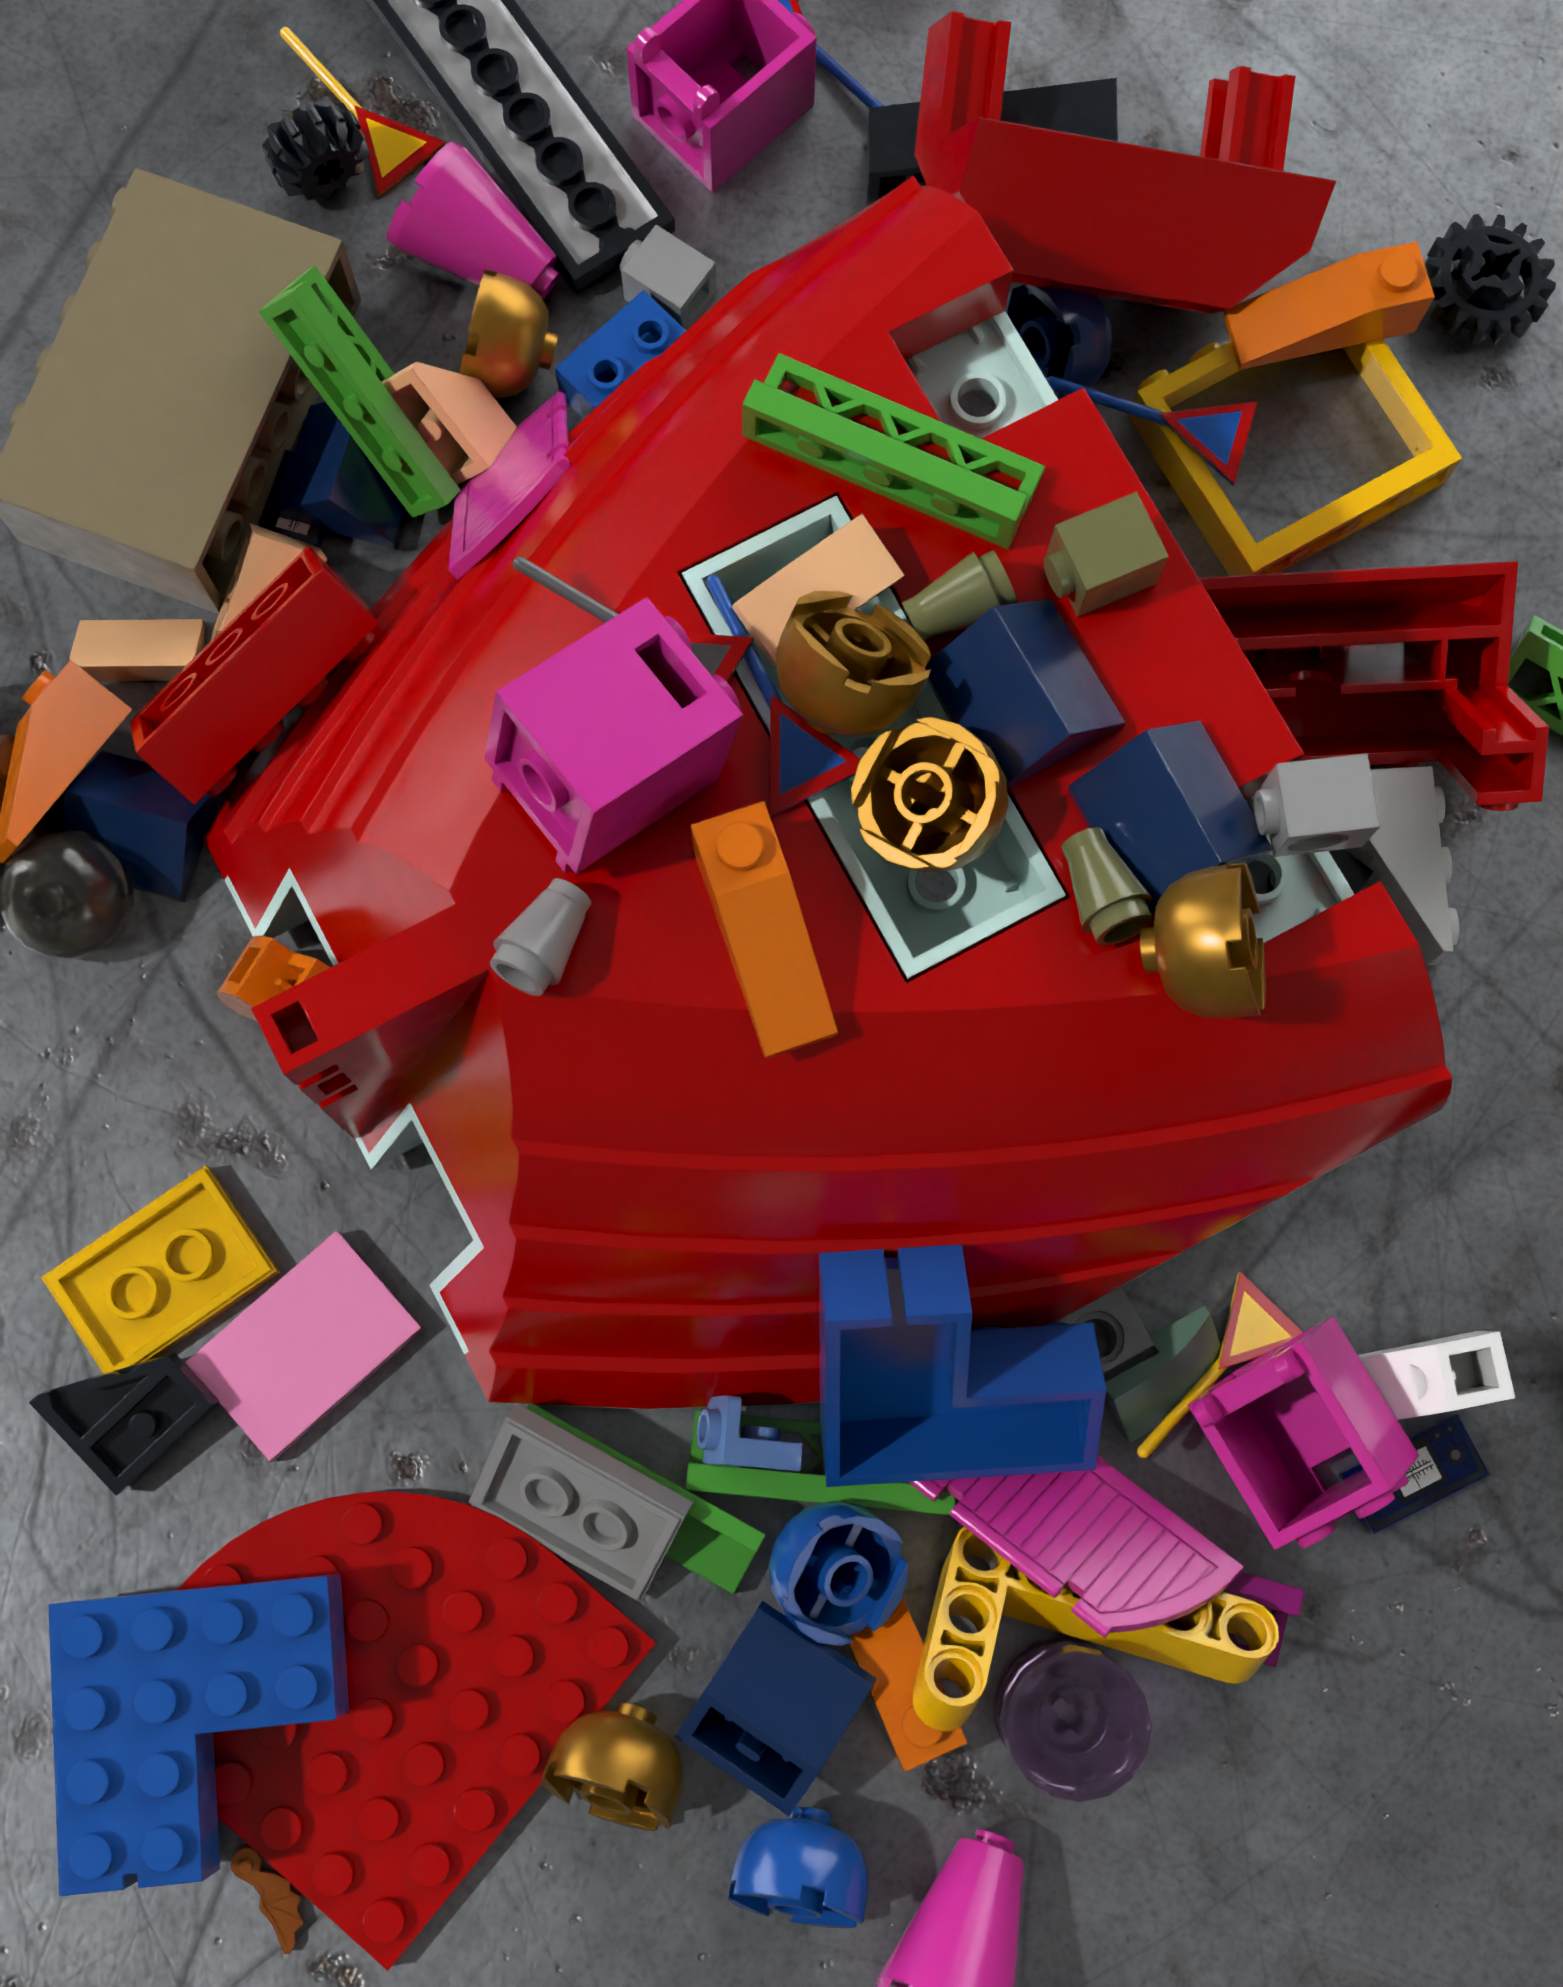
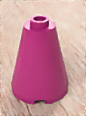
(470, 225)
(966, 1921)

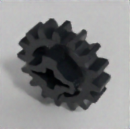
(1479, 297)

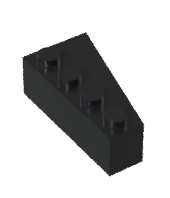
(1074, 108)

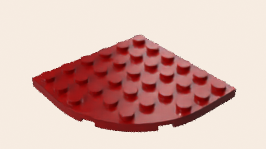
(459, 1680)

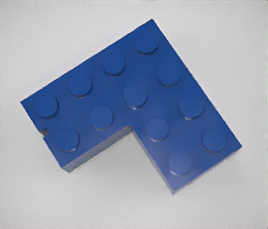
(928, 1397)
(138, 1707)

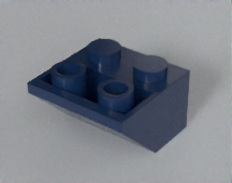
(775, 1709)

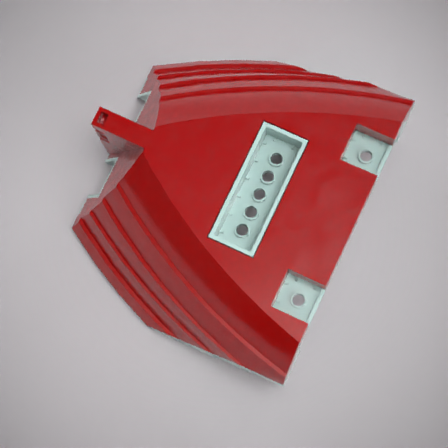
(994, 1072)

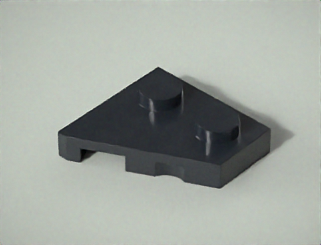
(126, 1416)

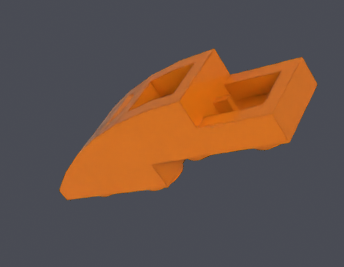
(264, 972)

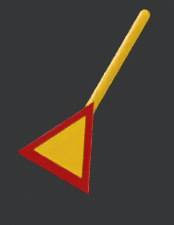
(392, 146)
(1250, 1331)

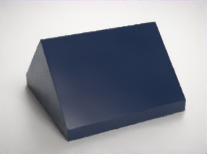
(337, 485)
(1023, 688)
(1169, 807)
(142, 820)

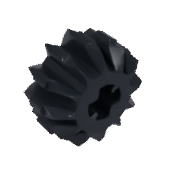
(315, 148)

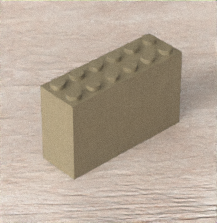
(166, 392)

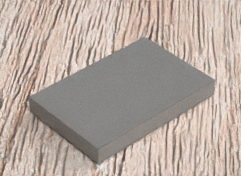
(579, 1502)

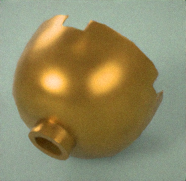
(507, 336)
(848, 666)
(930, 796)
(1209, 943)
(619, 1767)

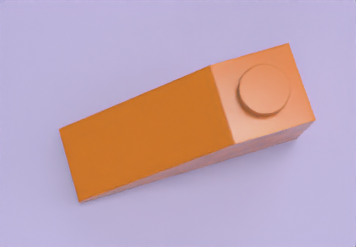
(1333, 308)
(52, 744)
(763, 929)
(894, 1658)

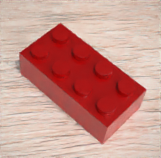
(252, 677)

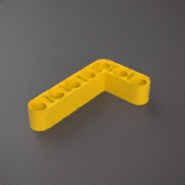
(1008, 1592)

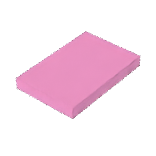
(304, 1346)

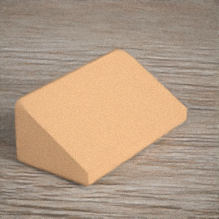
(136, 648)

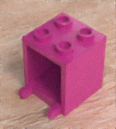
(700, 103)
(611, 734)
(1291, 1414)

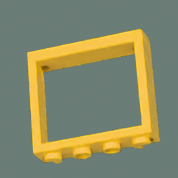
(1215, 516)

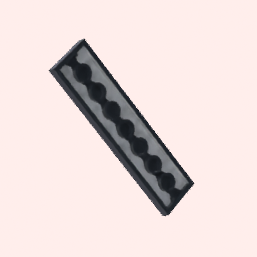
(530, 128)

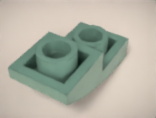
(1155, 1386)

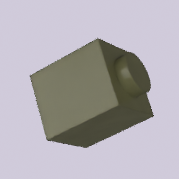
(1104, 555)

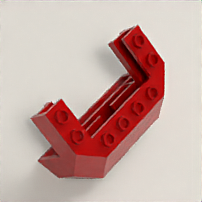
(1117, 212)
(1404, 702)

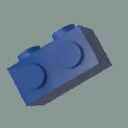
(616, 352)

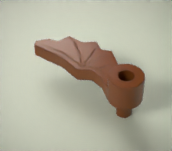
(277, 1898)

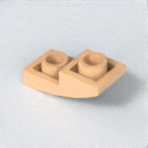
(846, 561)

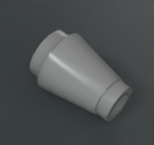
(541, 938)

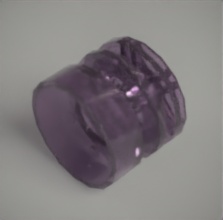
(1079, 1757)

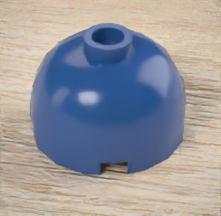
(837, 1571)
(802, 1871)

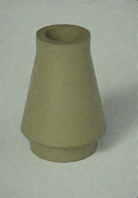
(960, 596)
(1106, 891)

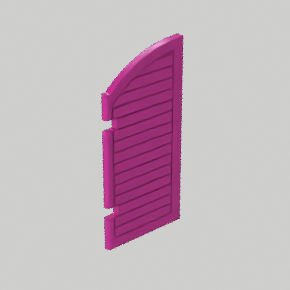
(511, 488)
(1098, 1537)

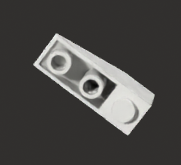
(1410, 856)
(1442, 1374)

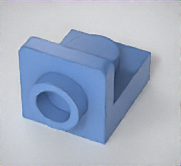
(754, 1449)

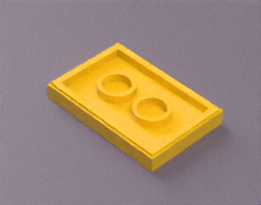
(161, 1273)

